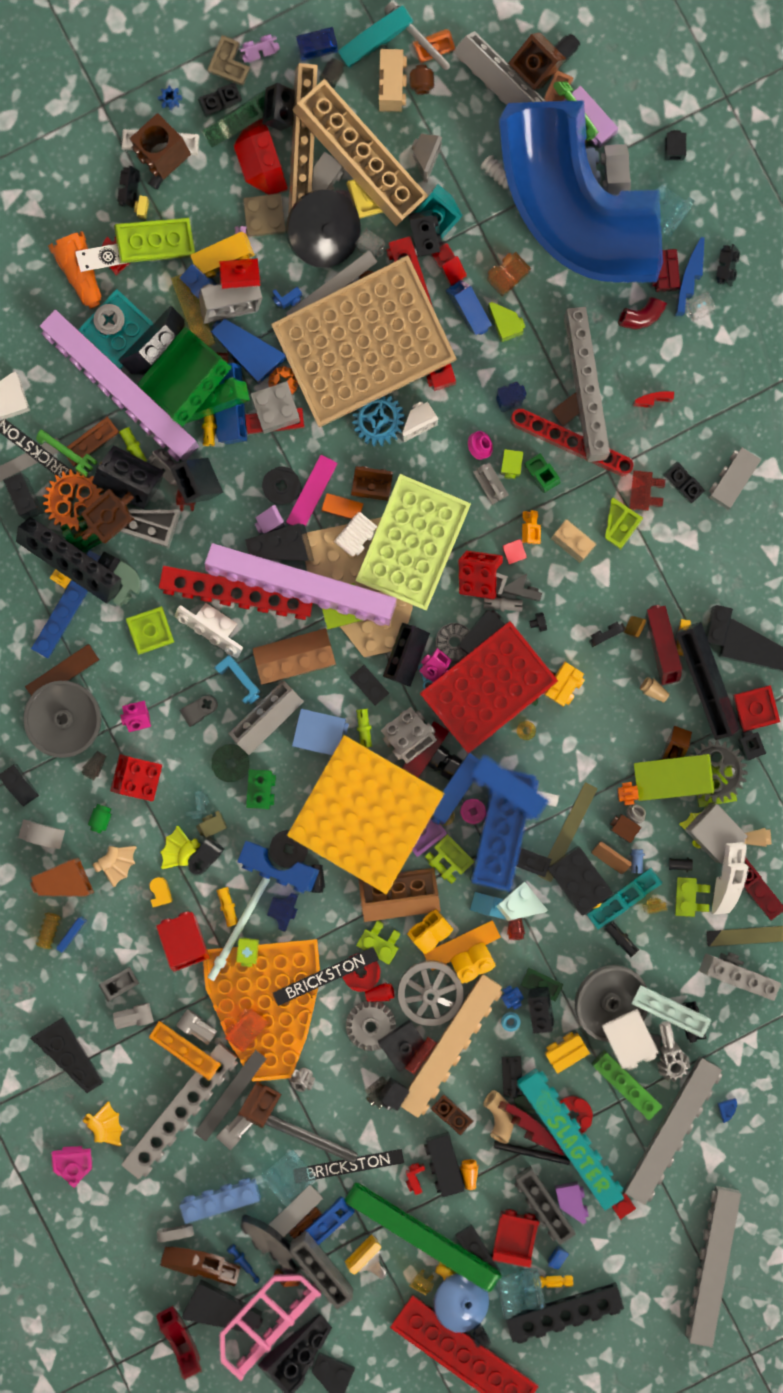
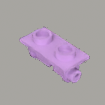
(252, 49)

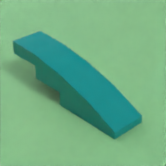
(375, 36)
(624, 898)

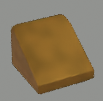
(635, 626)

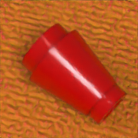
(382, 992)

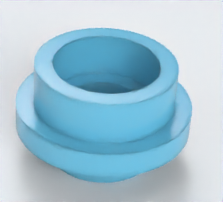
(510, 1028)

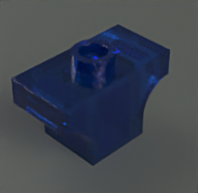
(283, 910)

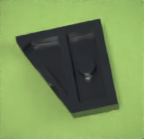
(332, 1373)

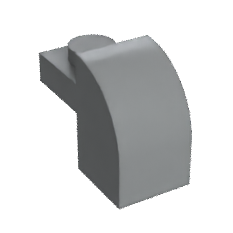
(41, 834)

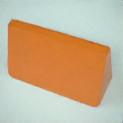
(440, 41)
(341, 506)

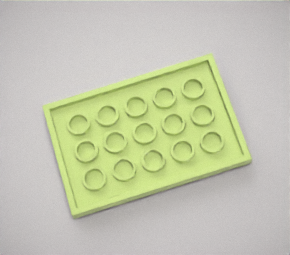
(413, 542)

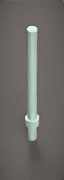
(220, 961)

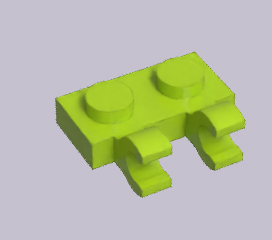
(686, 897)
(384, 949)

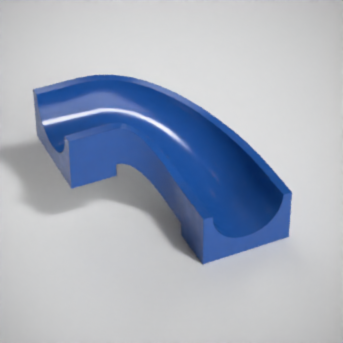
(565, 205)

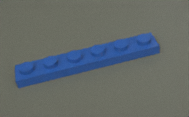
(61, 616)

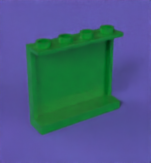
(184, 376)

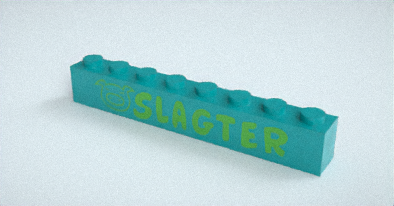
(571, 1139)

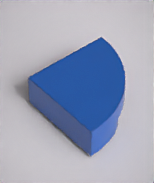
(727, 1109)

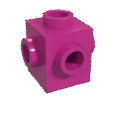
(435, 665)
(135, 716)

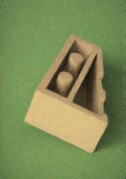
(392, 80)

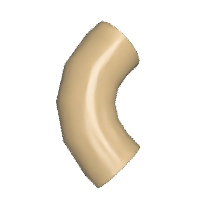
(502, 1120)

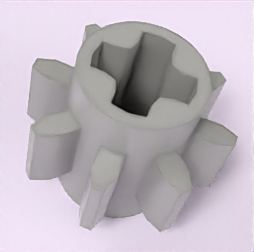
(302, 1079)

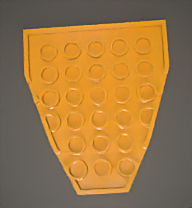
(253, 987)

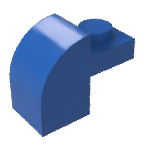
(196, 279)

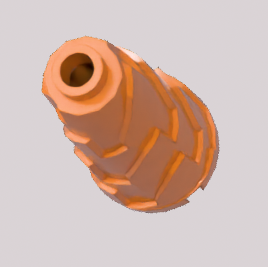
(83, 282)

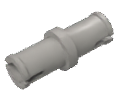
(503, 604)

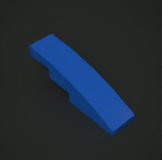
(693, 271)

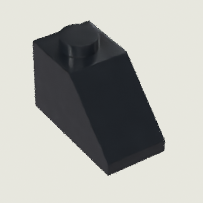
(18, 785)

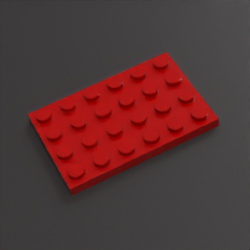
(489, 687)

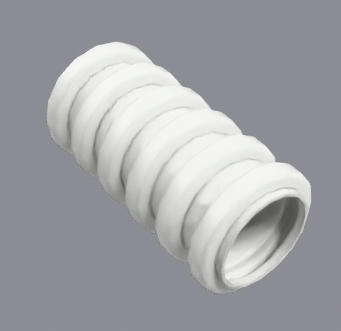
(495, 170)

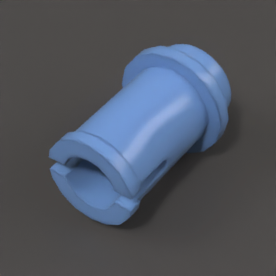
(637, 860)

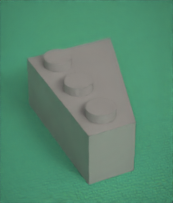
(153, 525)

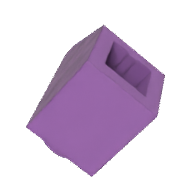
(570, 1200)

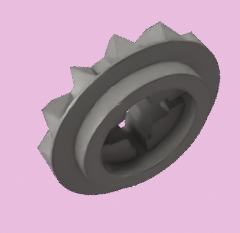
(108, 310)

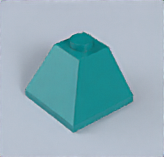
(444, 207)

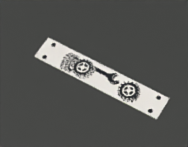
(98, 257)

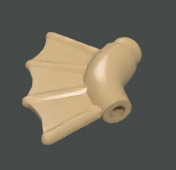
(116, 863)

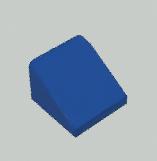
(557, 1257)

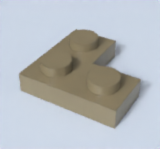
(224, 64)

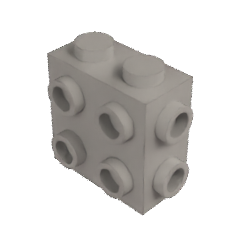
(408, 735)

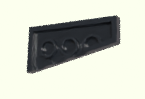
(65, 1049)

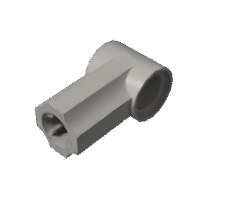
(137, 1015)
(192, 1024)
(232, 1133)

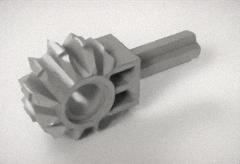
(671, 1054)

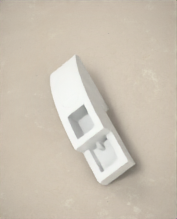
(731, 883)

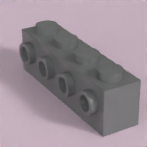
(547, 1209)
(321, 1270)

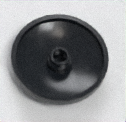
(323, 228)

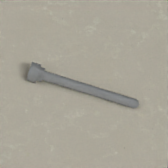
(393, 5)

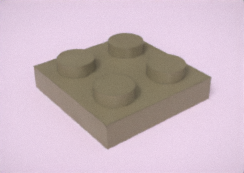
(264, 215)

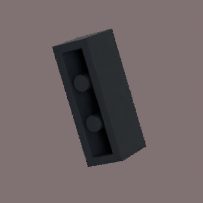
(406, 654)
(444, 1165)

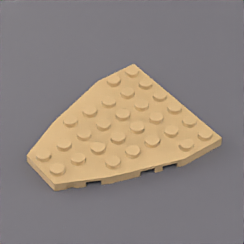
(338, 565)

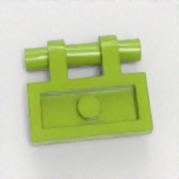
(453, 854)

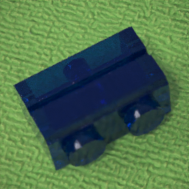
(510, 396)

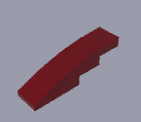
(419, 763)
(535, 1131)

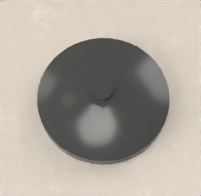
(62, 719)
(606, 996)

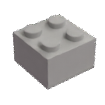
(275, 407)

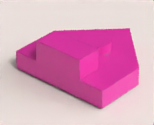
(72, 1163)

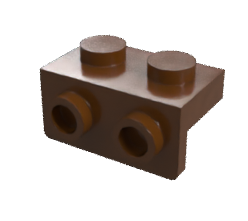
(372, 483)

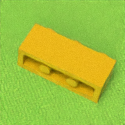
(232, 248)

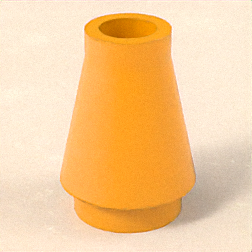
(469, 1173)

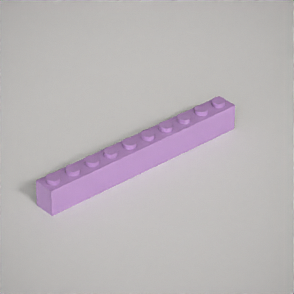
(300, 584)

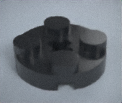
(290, 479)
(286, 859)

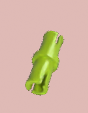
(131, 443)
(364, 727)

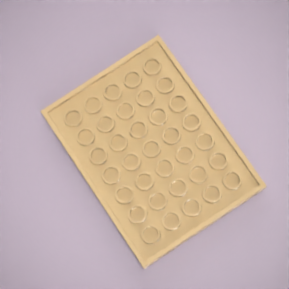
(364, 341)

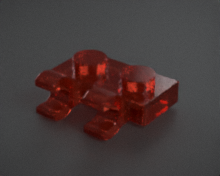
(641, 490)

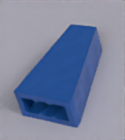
(249, 351)
(455, 790)

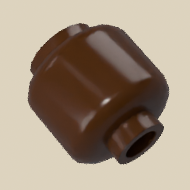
(422, 79)

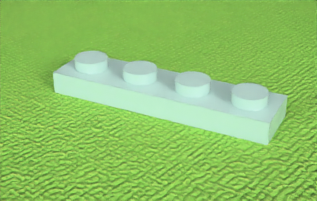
(671, 1011)

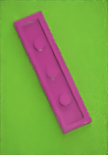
(312, 491)

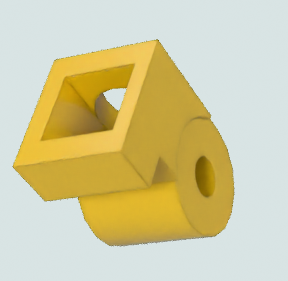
(161, 890)

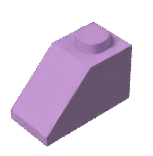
(269, 520)

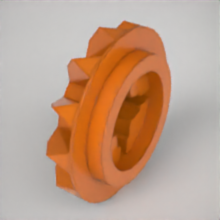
(286, 372)

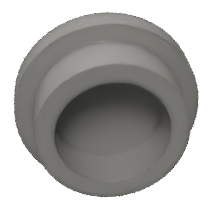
(636, 814)

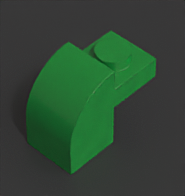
(542, 473)

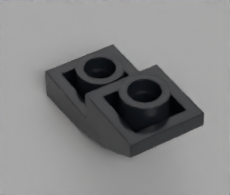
(220, 100)
(683, 482)

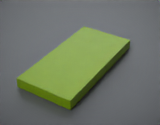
(154, 240)
(674, 777)

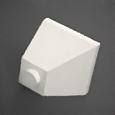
(419, 420)

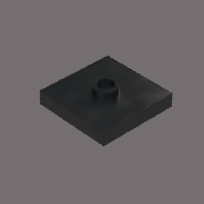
(401, 1044)

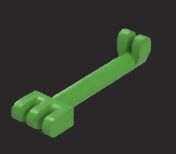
(564, 89)
(43, 436)

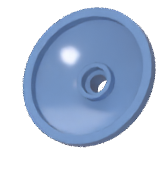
(451, 1300)

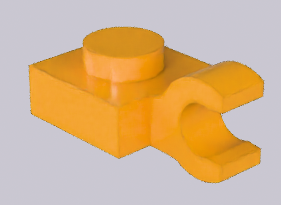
(531, 530)

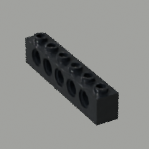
(68, 560)
(571, 1303)

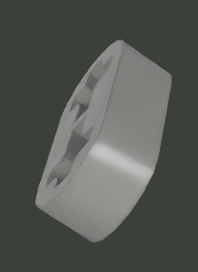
(175, 1233)

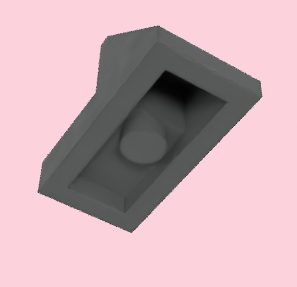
(517, 588)
(118, 984)

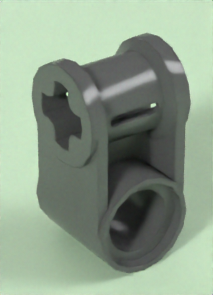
(196, 712)

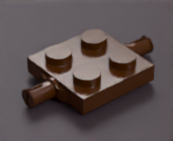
(107, 516)

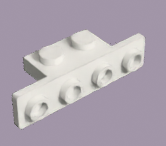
(211, 625)

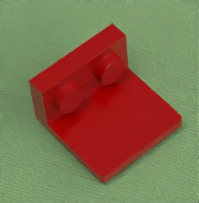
(478, 574)
(136, 778)

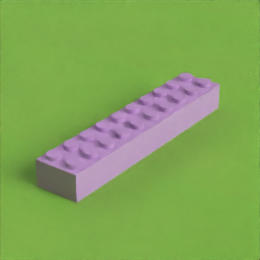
(115, 383)

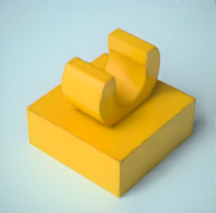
(60, 579)

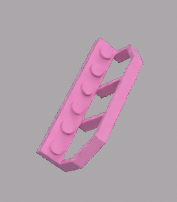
(270, 1335)

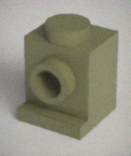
(211, 825)

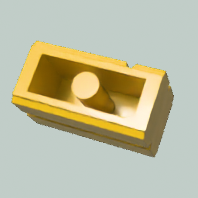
(568, 680)
(566, 1052)

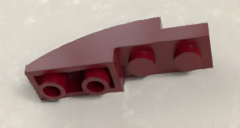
(761, 893)

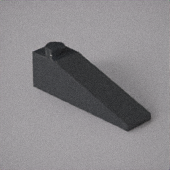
(291, 1359)

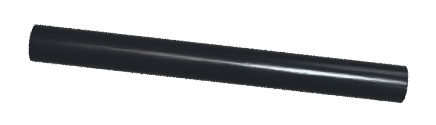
(532, 1153)

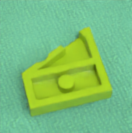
(621, 523)

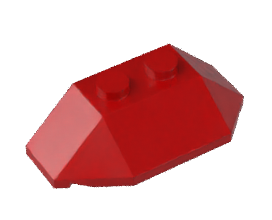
(259, 159)

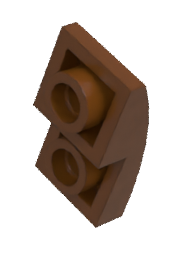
(567, 410)
(452, 1115)

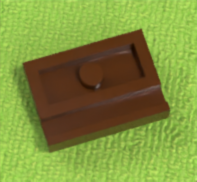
(259, 1104)

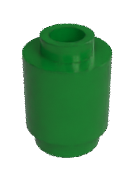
(99, 818)

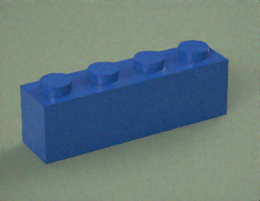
(232, 421)
(509, 787)

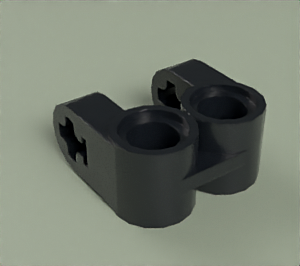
(208, 853)

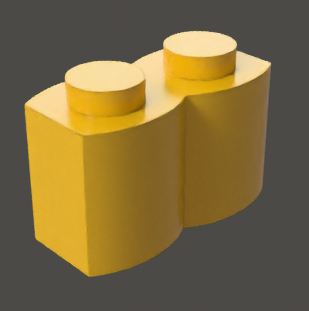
(430, 931)
(473, 962)

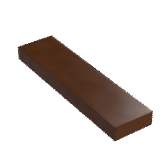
(66, 669)

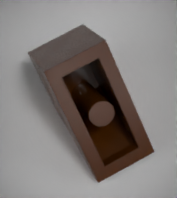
(677, 743)

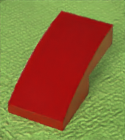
(647, 401)

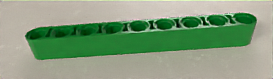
(423, 1237)

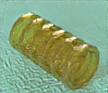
(48, 930)

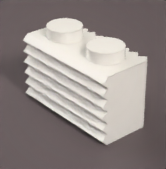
(356, 534)

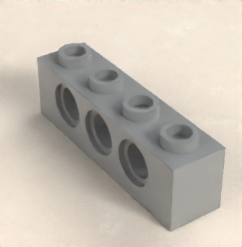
(739, 977)

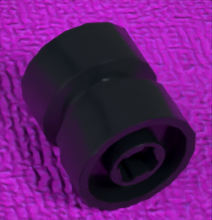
(446, 769)

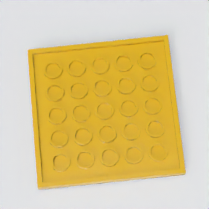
(365, 814)

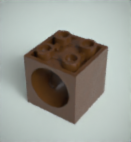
(155, 132)

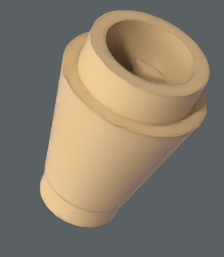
(654, 690)
(758, 837)

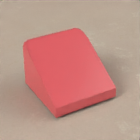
(514, 551)

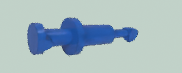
(239, 1257)

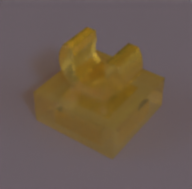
(421, 1284)

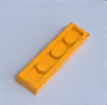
(445, 952)
(184, 1050)

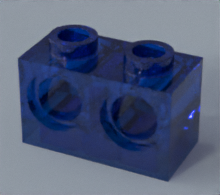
(317, 44)

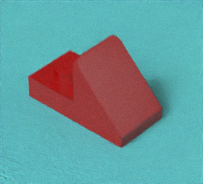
(449, 264)

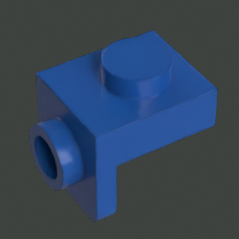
(291, 298)

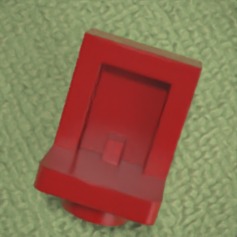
(413, 1182)

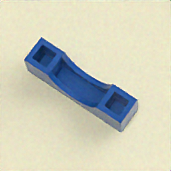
(256, 857)

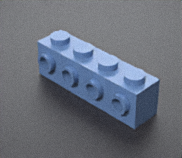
(220, 1201)

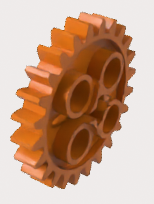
(57, 498)

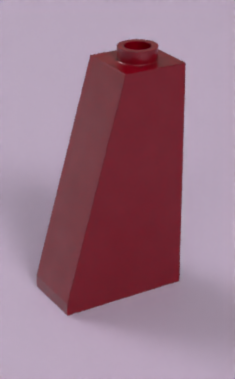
(663, 645)

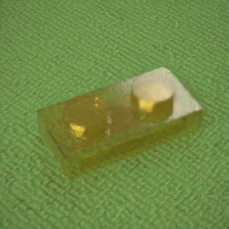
(654, 905)

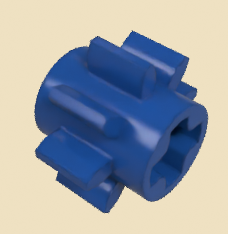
(171, 93)
(512, 997)

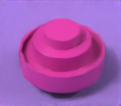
(480, 445)

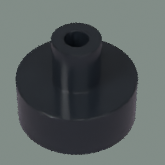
(539, 622)

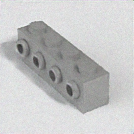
(264, 720)

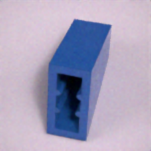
(469, 307)

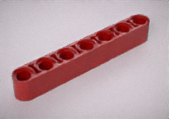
(561, 442)

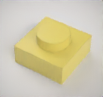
(141, 207)

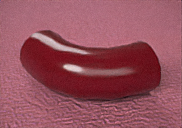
(642, 318)

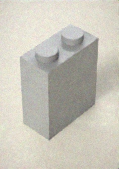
(713, 830)

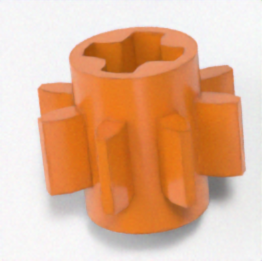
(627, 793)

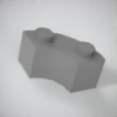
(616, 169)

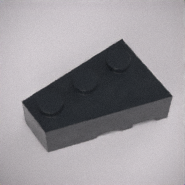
(282, 544)

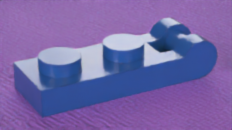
(330, 1220)

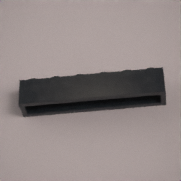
(708, 681)

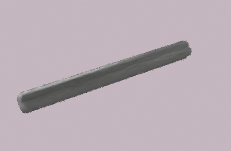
(311, 1138)

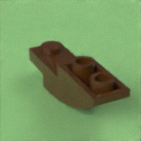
(200, 1263)

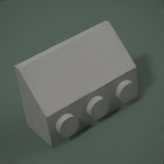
(228, 303)

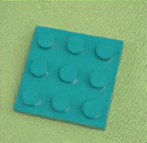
(116, 344)

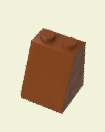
(63, 880)

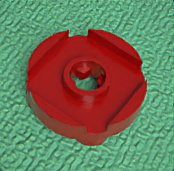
(367, 981)
(582, 1107)

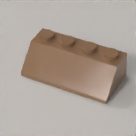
(294, 656)
(409, 895)

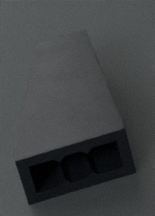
(751, 647)
(217, 1308)

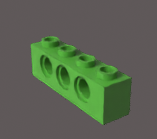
(626, 1085)

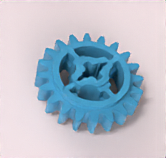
(394, 422)

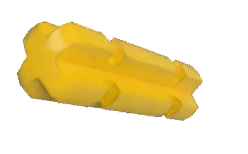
(556, 1281)

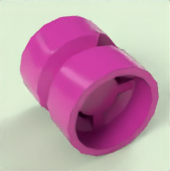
(473, 811)

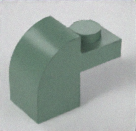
(130, 581)

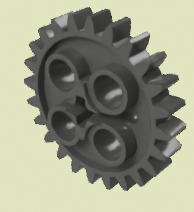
(728, 760)

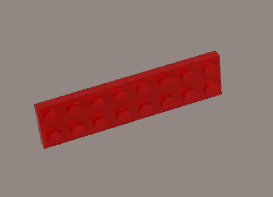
(458, 1352)

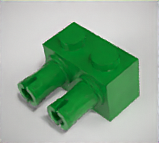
(260, 788)

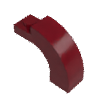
(181, 1341)

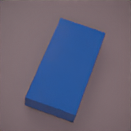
(70, 935)

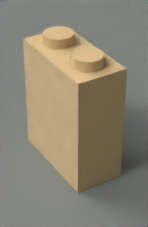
(573, 541)

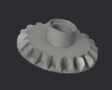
(366, 1012)

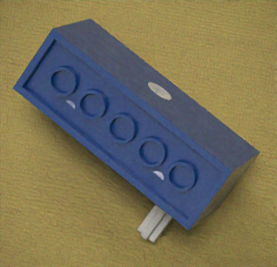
(502, 839)

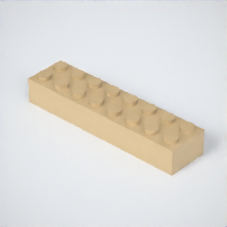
(359, 152)

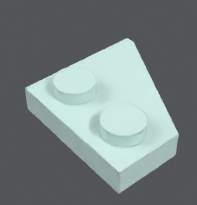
(521, 904)

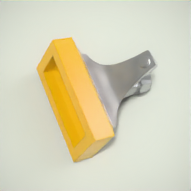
(366, 1258)

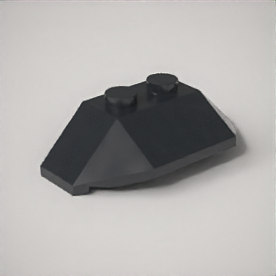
(153, 342)

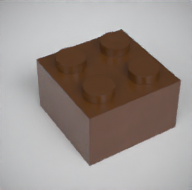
(537, 61)

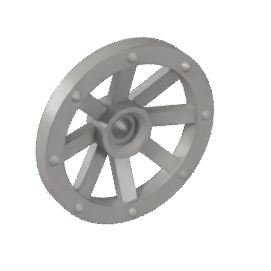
(430, 988)

